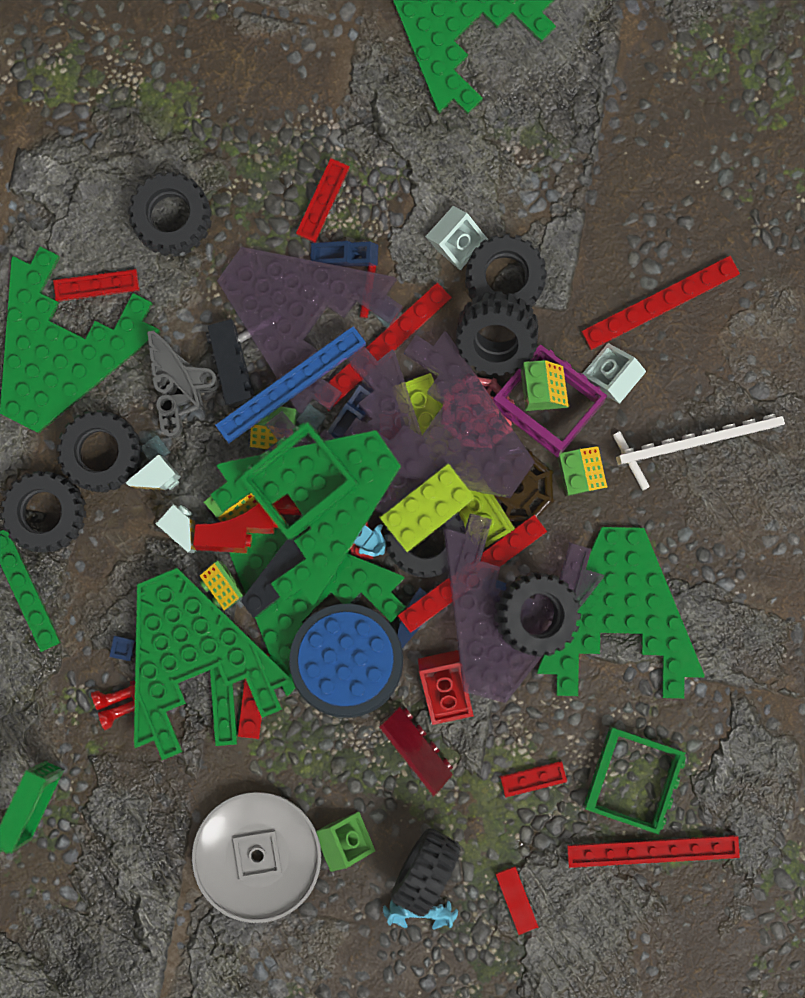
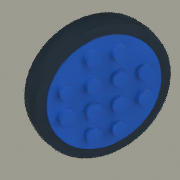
(346, 660)

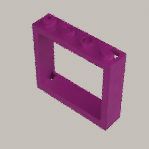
(533, 428)

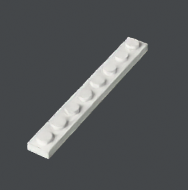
(708, 436)

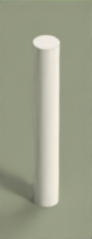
(633, 465)

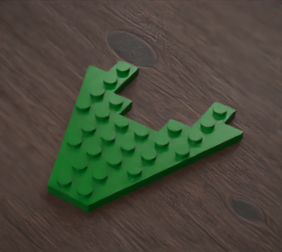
(437, 24)
(48, 365)
(309, 479)
(627, 600)
(284, 618)
(180, 638)

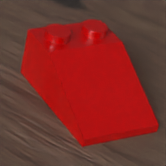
(444, 687)

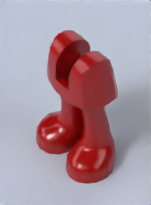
(103, 700)

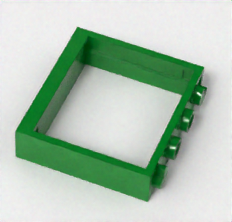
(268, 458)
(665, 800)
(28, 805)

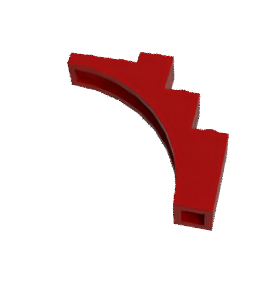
(234, 533)

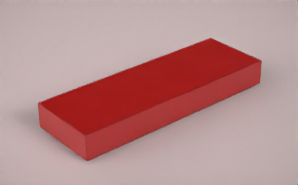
(533, 779)
(516, 900)

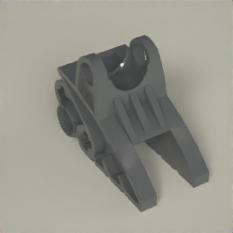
(190, 380)

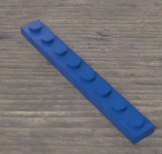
(290, 384)

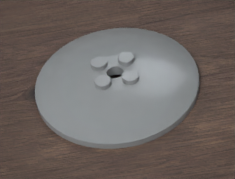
(252, 888)

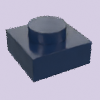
(122, 648)

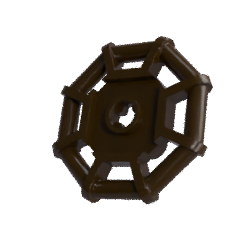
(530, 493)

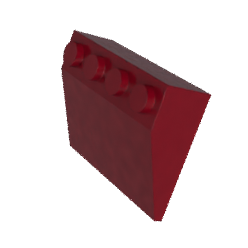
(416, 750)

